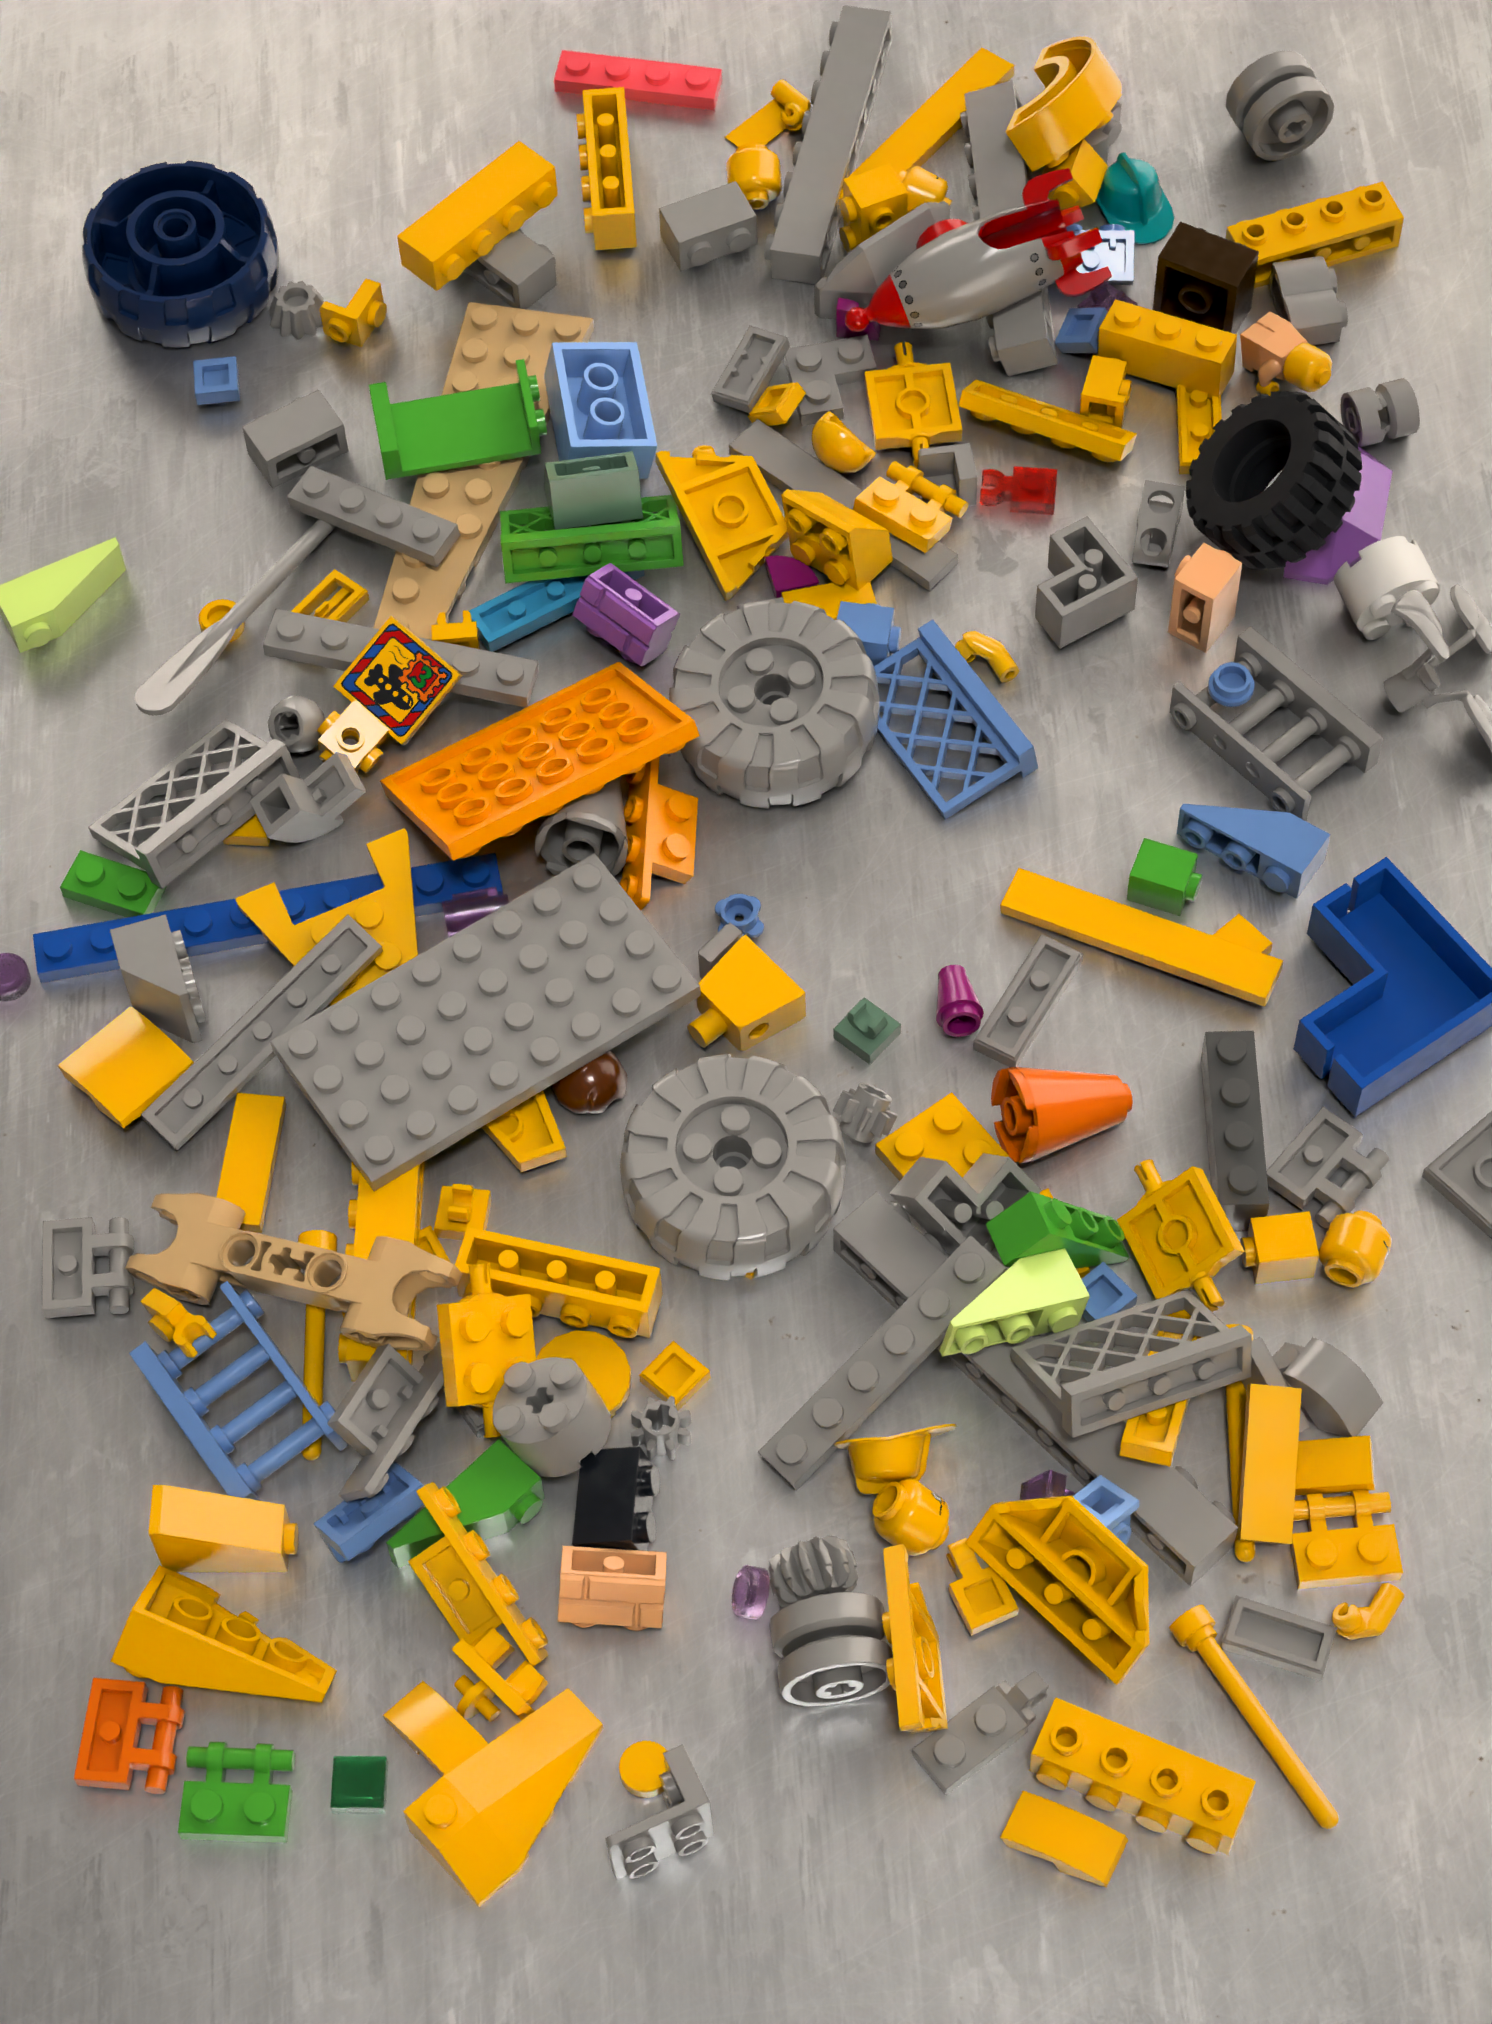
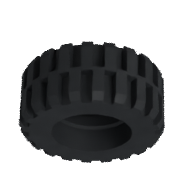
(1303, 503)

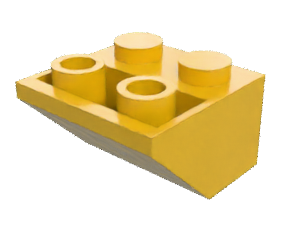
(835, 538)

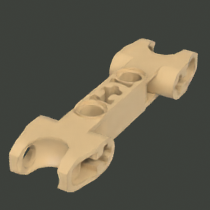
(370, 1290)

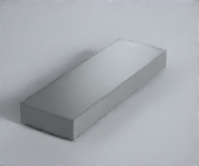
(1028, 1001)

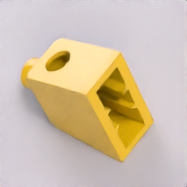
(746, 999)

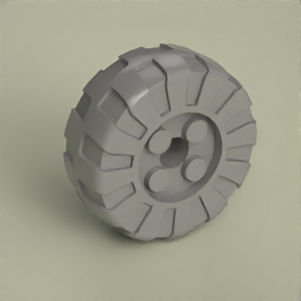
(777, 703)
(733, 1166)

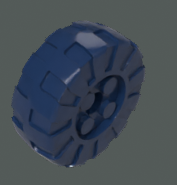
(180, 254)

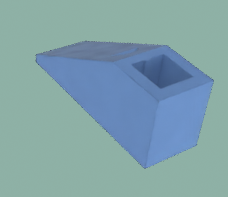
(1261, 842)

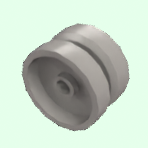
(1279, 105)
(831, 1649)

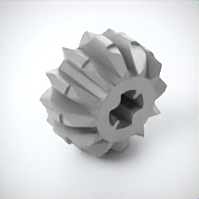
(812, 1570)

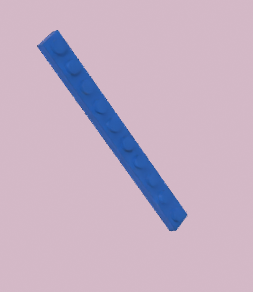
(224, 927)

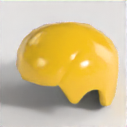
(839, 446)

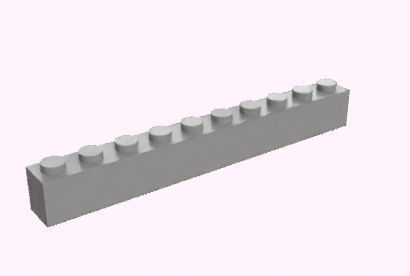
(1172, 1512)

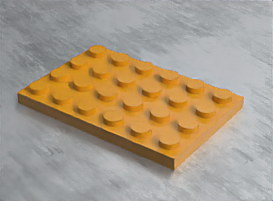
(538, 760)

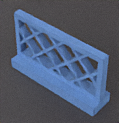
(978, 708)

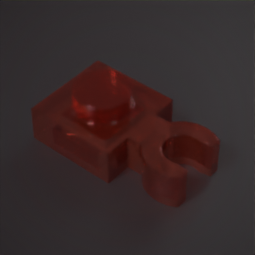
(1027, 490)

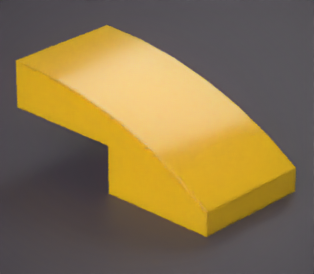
(434, 1728)
(1065, 1837)

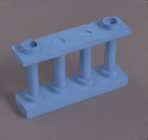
(190, 1405)

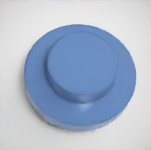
(1231, 685)

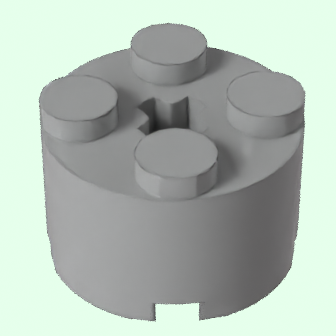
(551, 1415)

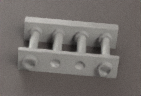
(1301, 694)

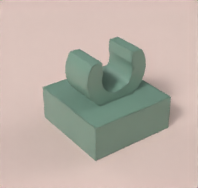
(867, 1030)

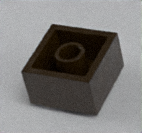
(1205, 279)

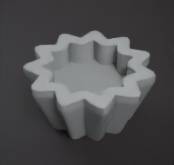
(296, 310)

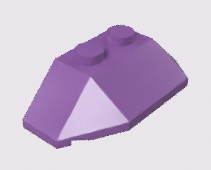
(1359, 527)

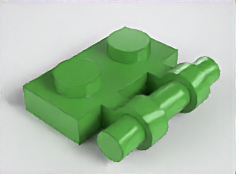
(237, 1810)

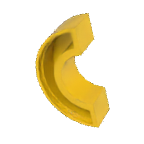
(1075, 102)

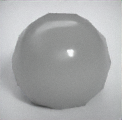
(296, 723)

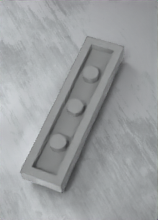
(373, 516)

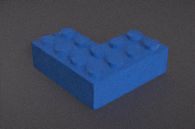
(1412, 992)

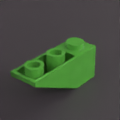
(1046, 1224)

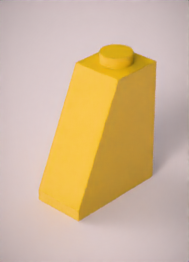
(219, 1532)

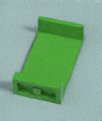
(458, 427)

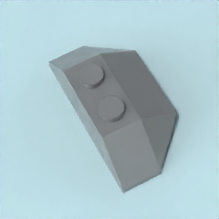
(874, 259)

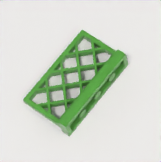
(539, 554)

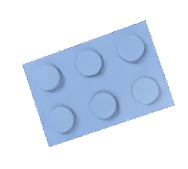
(600, 401)

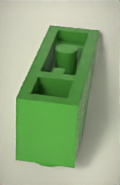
(492, 1498)

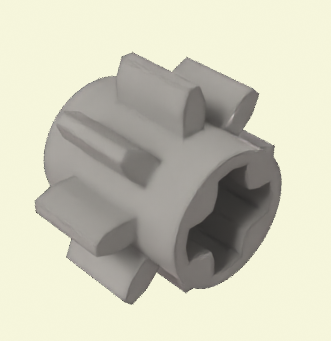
(865, 1113)
(653, 1418)

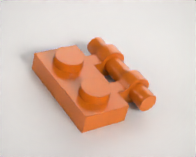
(113, 1730)

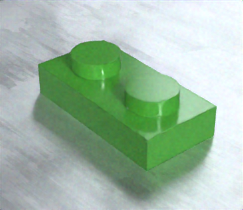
(110, 886)

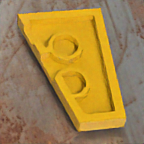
(528, 1134)

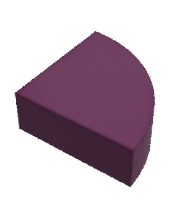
(843, 305)
(788, 574)

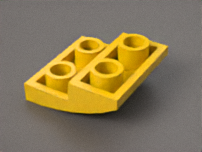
(126, 1066)

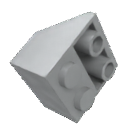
(159, 976)

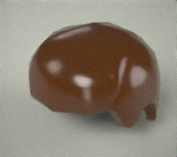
(592, 1086)

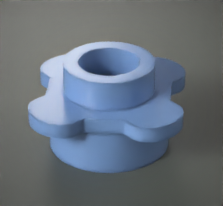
(741, 906)

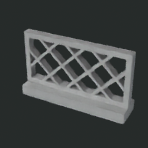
(203, 818)
(1137, 1380)

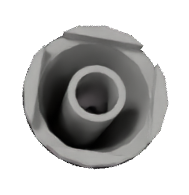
(586, 827)

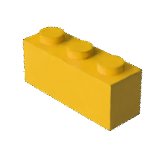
(1168, 348)

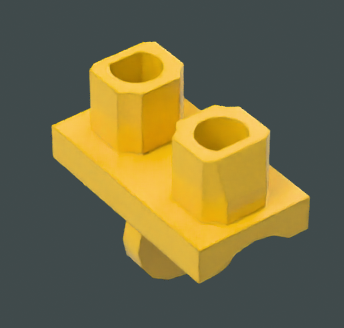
(483, 1658)

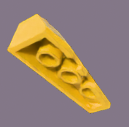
(190, 1640)
(498, 1800)

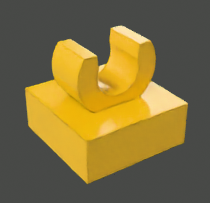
(460, 633)
(461, 1208)

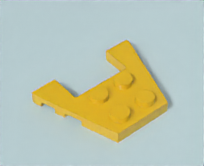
(384, 915)

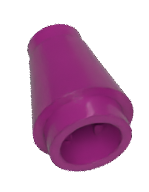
(957, 1002)

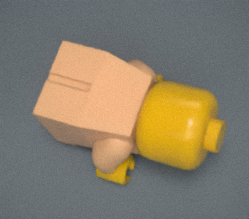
(1283, 353)

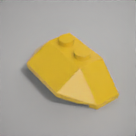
(1071, 1575)

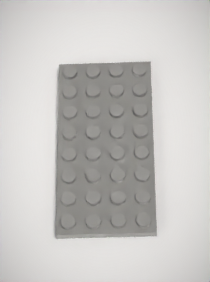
(484, 1020)

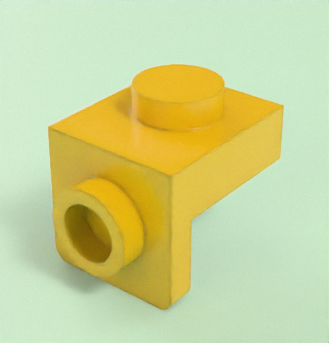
(359, 317)

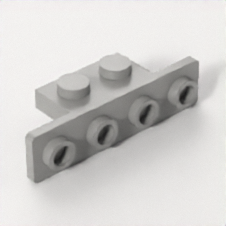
(383, 1413)

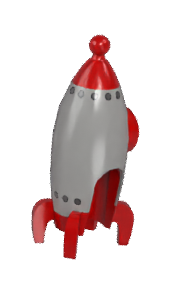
(986, 264)

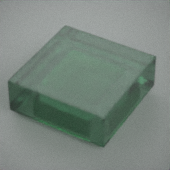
(359, 1785)

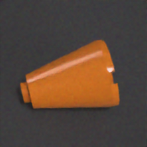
(1054, 1109)

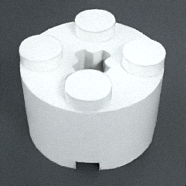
(1379, 579)

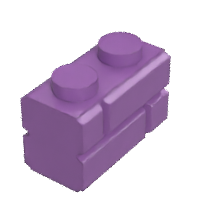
(625, 615)

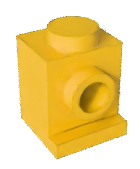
(1106, 391)

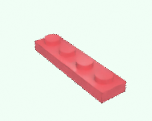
(641, 79)

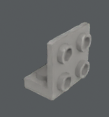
(678, 1829)

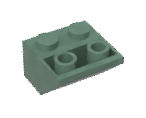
(593, 490)

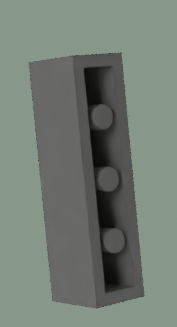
(1234, 1126)

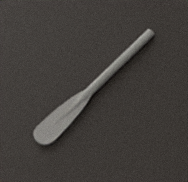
(189, 665)

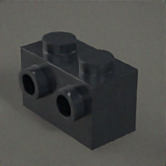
(616, 1500)

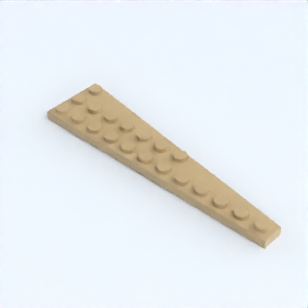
(474, 495)

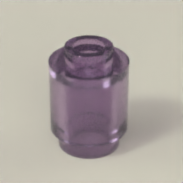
(470, 907)

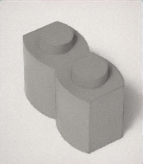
(1307, 298)

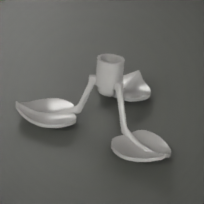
(1419, 680)

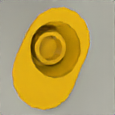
(890, 1459)

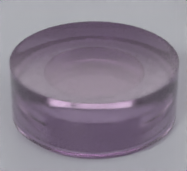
(14, 977)
(750, 1592)

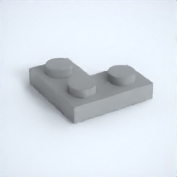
(822, 368)

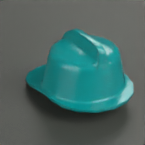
(1135, 200)

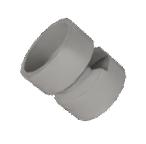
(1387, 411)

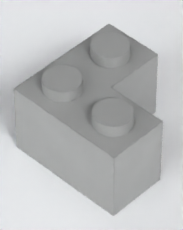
(1088, 586)
(958, 1206)

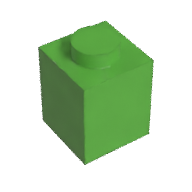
(1163, 877)

